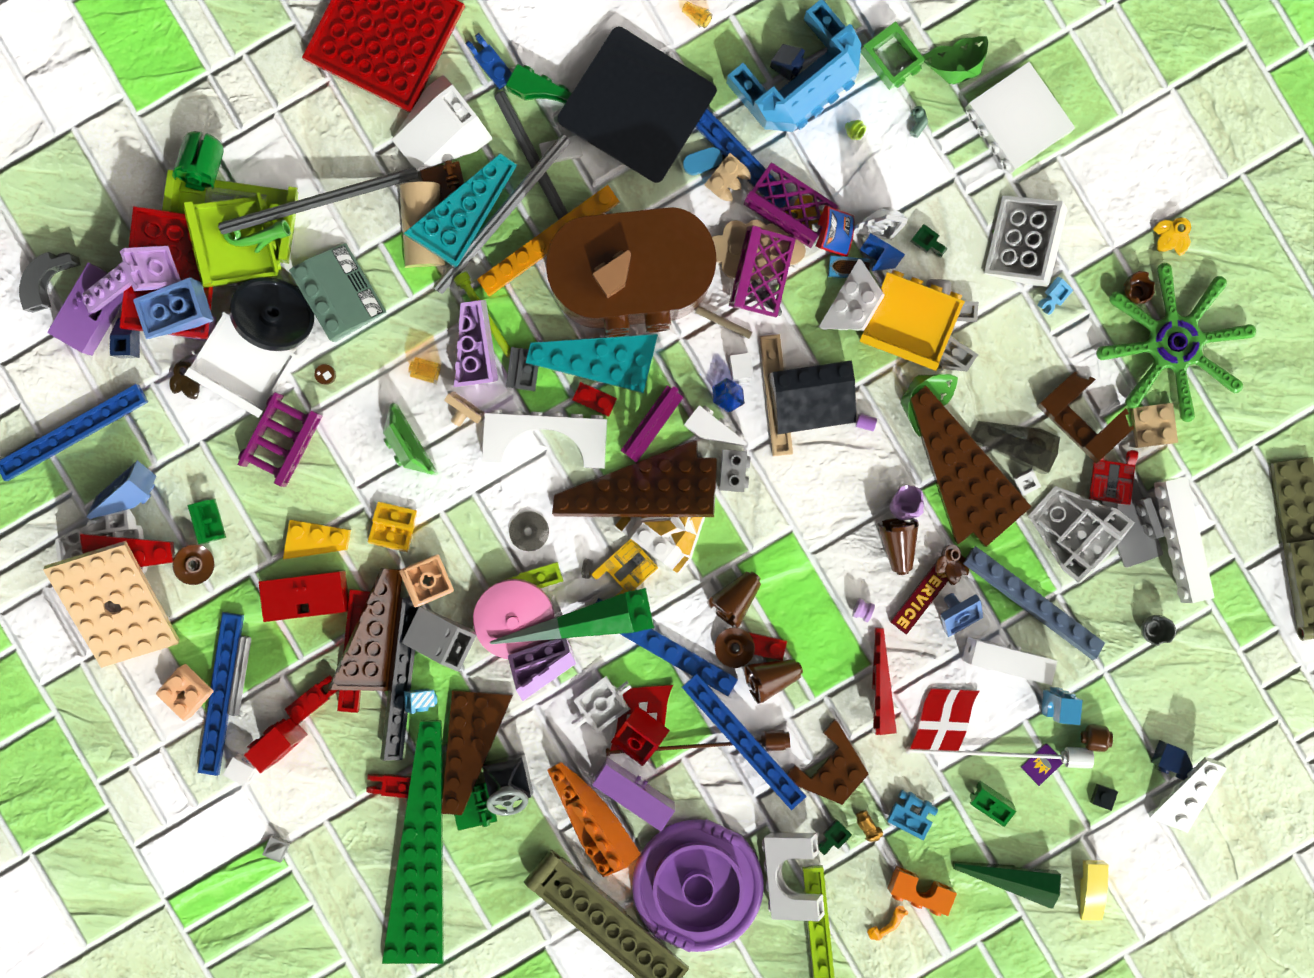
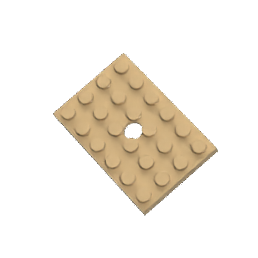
(114, 576)

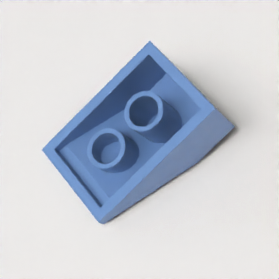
(173, 308)
(124, 492)

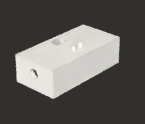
(1009, 660)

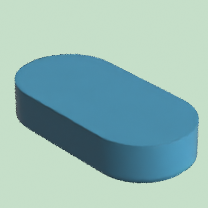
(702, 161)

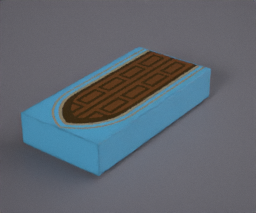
(842, 266)

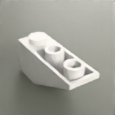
(709, 428)

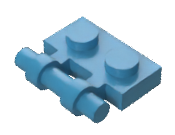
(909, 820)

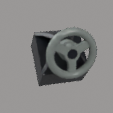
(507, 782)

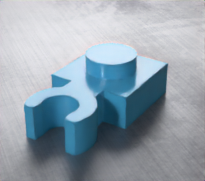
(1056, 294)

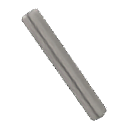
(239, 675)

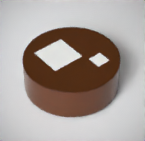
(325, 374)

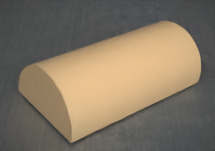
(417, 201)

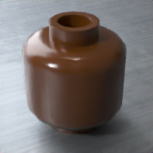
(1097, 738)

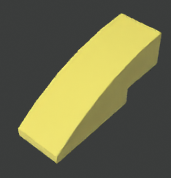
(1093, 889)

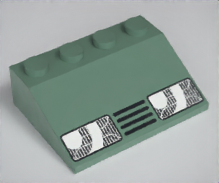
(337, 292)

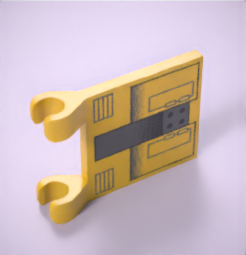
(628, 567)

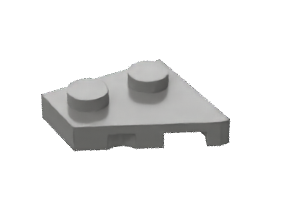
(957, 356)

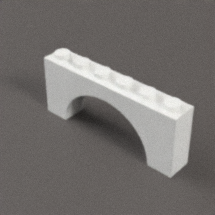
(504, 429)

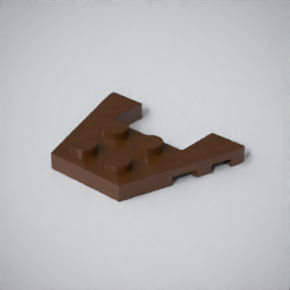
(838, 774)

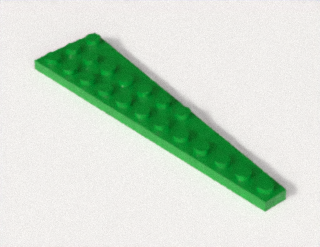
(417, 905)

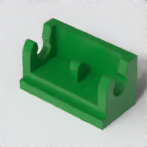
(206, 521)
(992, 804)

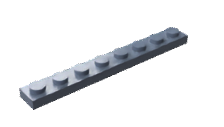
(1034, 603)

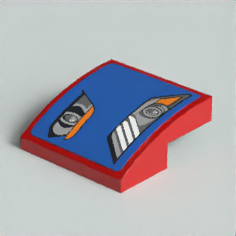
(836, 231)

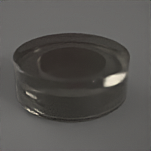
(587, 568)

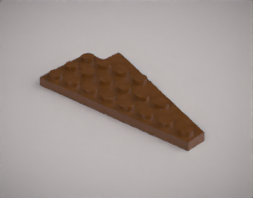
(970, 485)

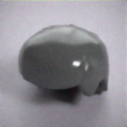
(1158, 630)

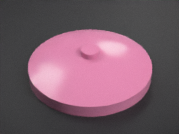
(508, 609)

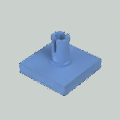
(960, 614)

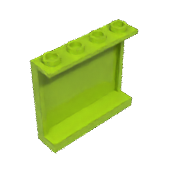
(216, 258)

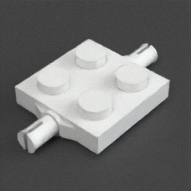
(601, 704)

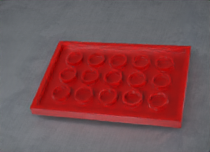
(168, 229)

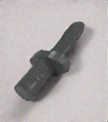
(763, 294)

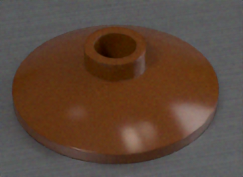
(203, 564)
(725, 651)

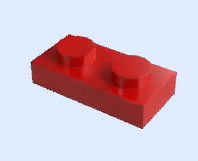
(594, 399)
(769, 646)

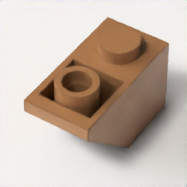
(613, 276)

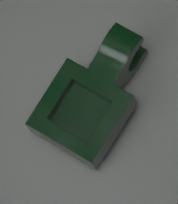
(927, 239)
(835, 836)

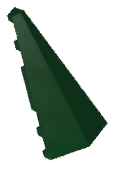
(1033, 884)

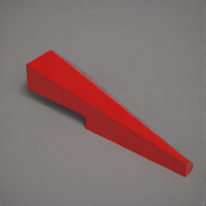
(883, 715)

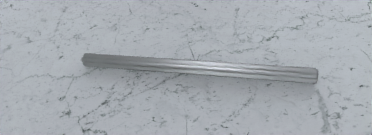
(504, 211)

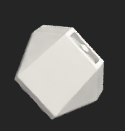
(440, 128)

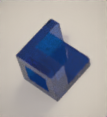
(728, 395)

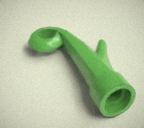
(262, 238)

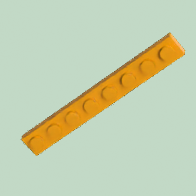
(538, 247)

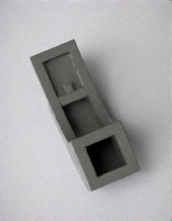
(36, 278)

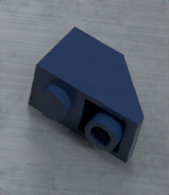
(788, 61)
(124, 342)
(1173, 759)

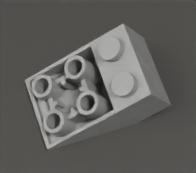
(439, 638)

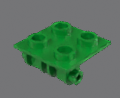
(476, 811)

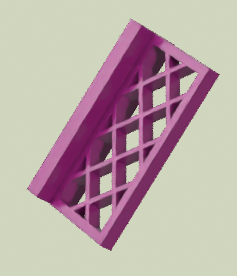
(778, 215)
(746, 265)
(652, 423)

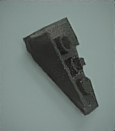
(1025, 445)

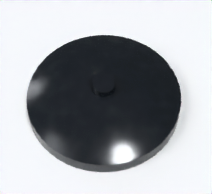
(271, 314)

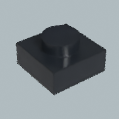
(1104, 797)

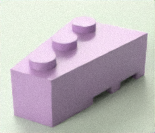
(540, 665)

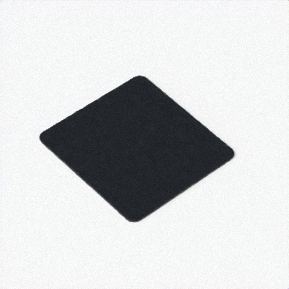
(637, 104)

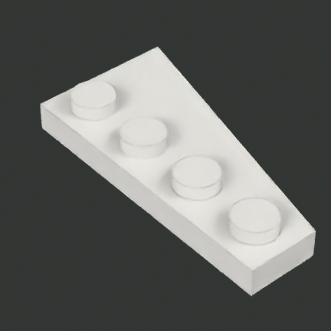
(1190, 796)

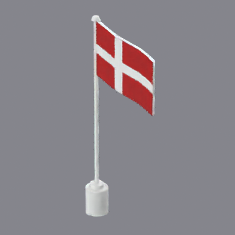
(946, 721)

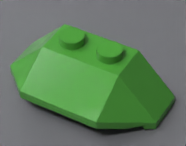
(405, 443)

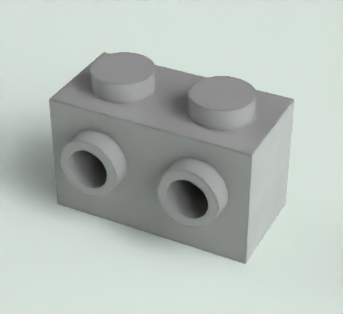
(734, 471)

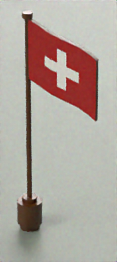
(655, 700)

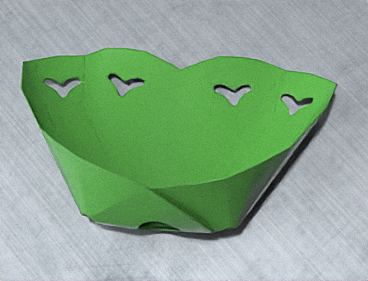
(959, 63)
(936, 384)

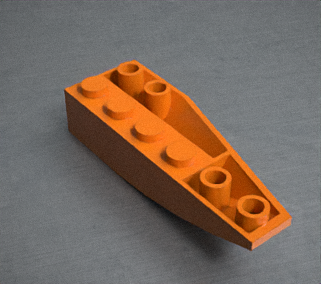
(593, 822)

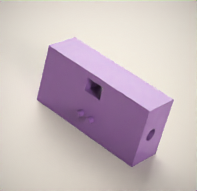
(74, 323)
(634, 794)

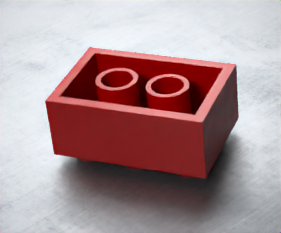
(275, 744)

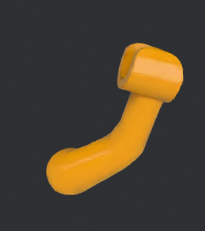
(877, 934)

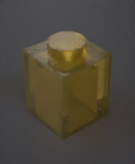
(425, 370)

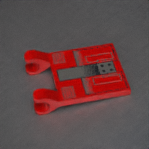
(1113, 480)

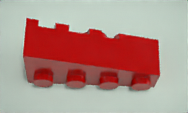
(145, 551)

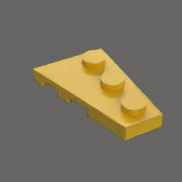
(313, 539)

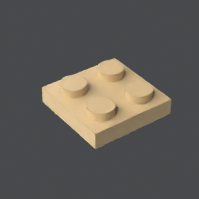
(1154, 425)

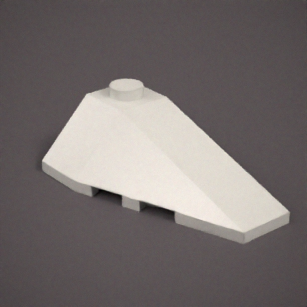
(882, 223)

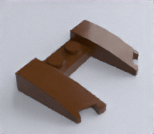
(1093, 444)

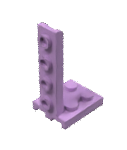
(141, 268)

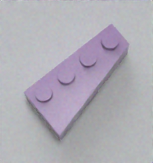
(475, 346)

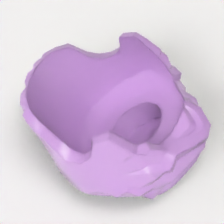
(907, 503)

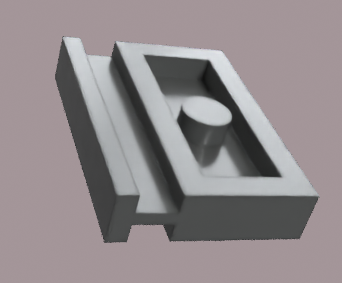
(520, 374)

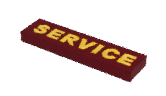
(919, 600)

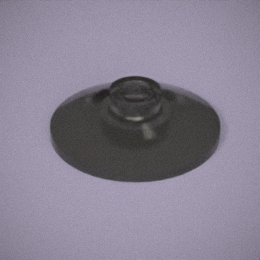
(539, 528)

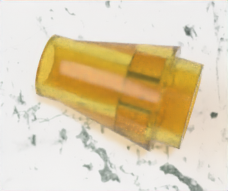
(699, 15)

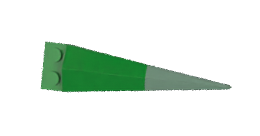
(615, 615)

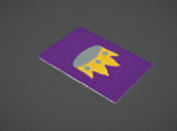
(1041, 768)

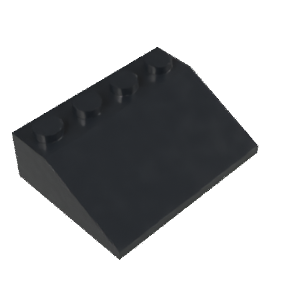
(813, 397)

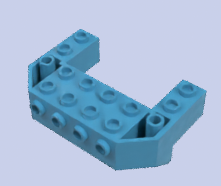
(812, 87)

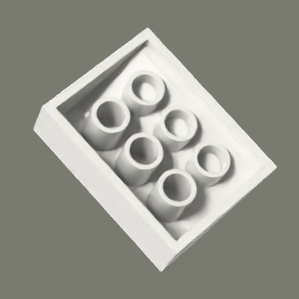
(1026, 240)

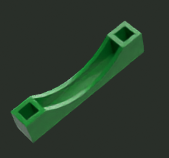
(531, 86)

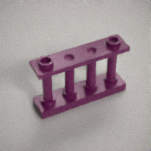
(301, 440)

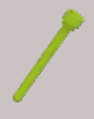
(463, 281)

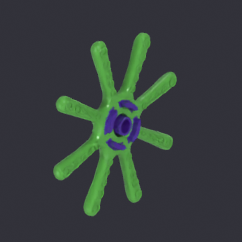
(1162, 346)

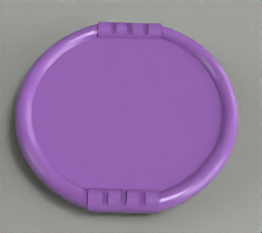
(697, 885)

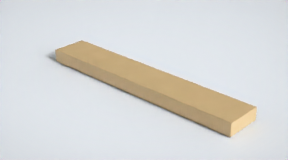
(772, 362)

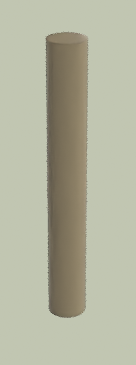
(723, 322)

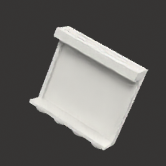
(1019, 118)
(238, 368)

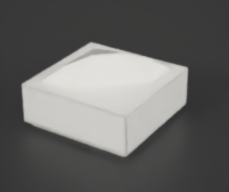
(1027, 481)

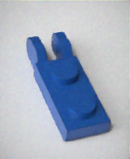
(490, 62)

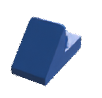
(884, 253)

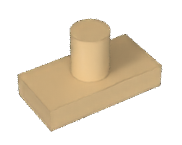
(464, 409)

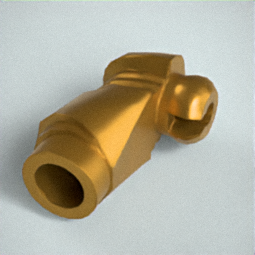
(866, 824)

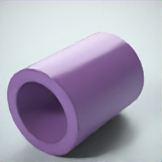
(866, 422)

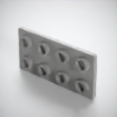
(1141, 540)

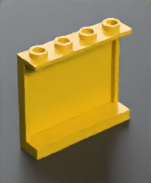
(913, 320)

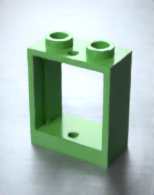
(868, 52)

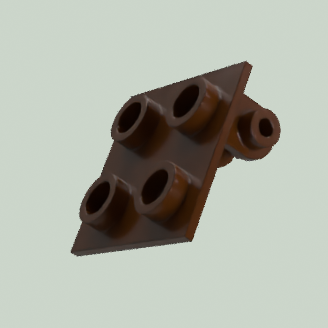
(447, 175)

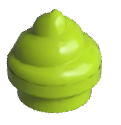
(855, 129)

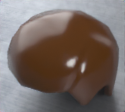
(1139, 287)

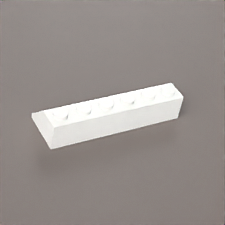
(1183, 540)

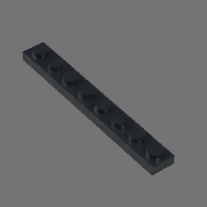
(399, 682)

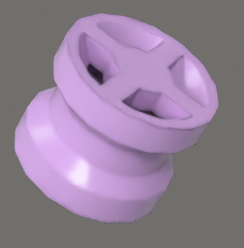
(863, 610)

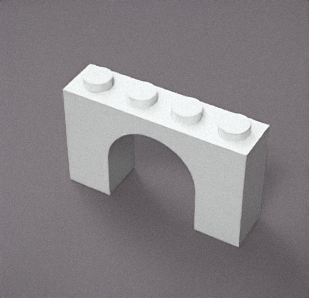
(783, 901)

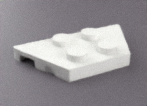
(854, 302)

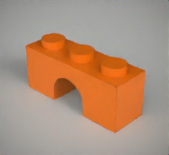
(937, 898)

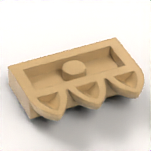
(726, 177)

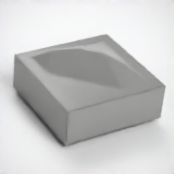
(276, 848)

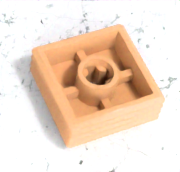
(430, 568)
(186, 681)

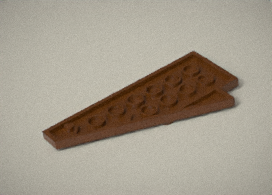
(659, 486)

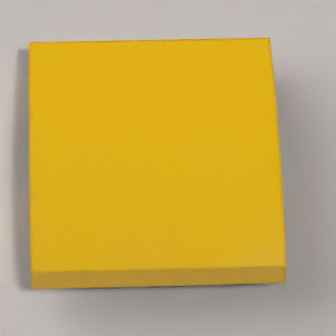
(392, 527)

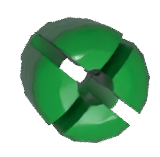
(198, 160)

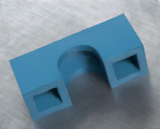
(1062, 706)

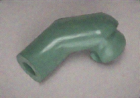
(920, 120)

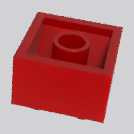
(640, 736)

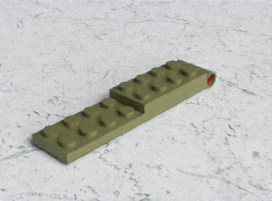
(1295, 507)
(602, 919)

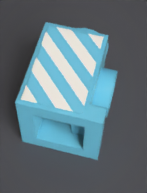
(419, 700)

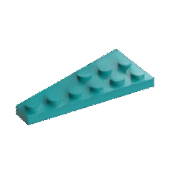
(457, 219)
(609, 360)

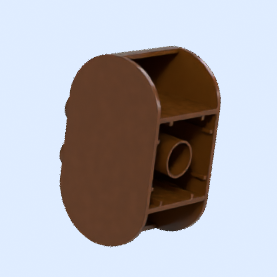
(666, 274)

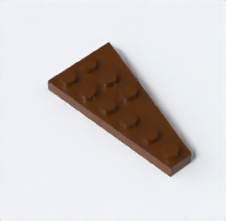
(471, 733)

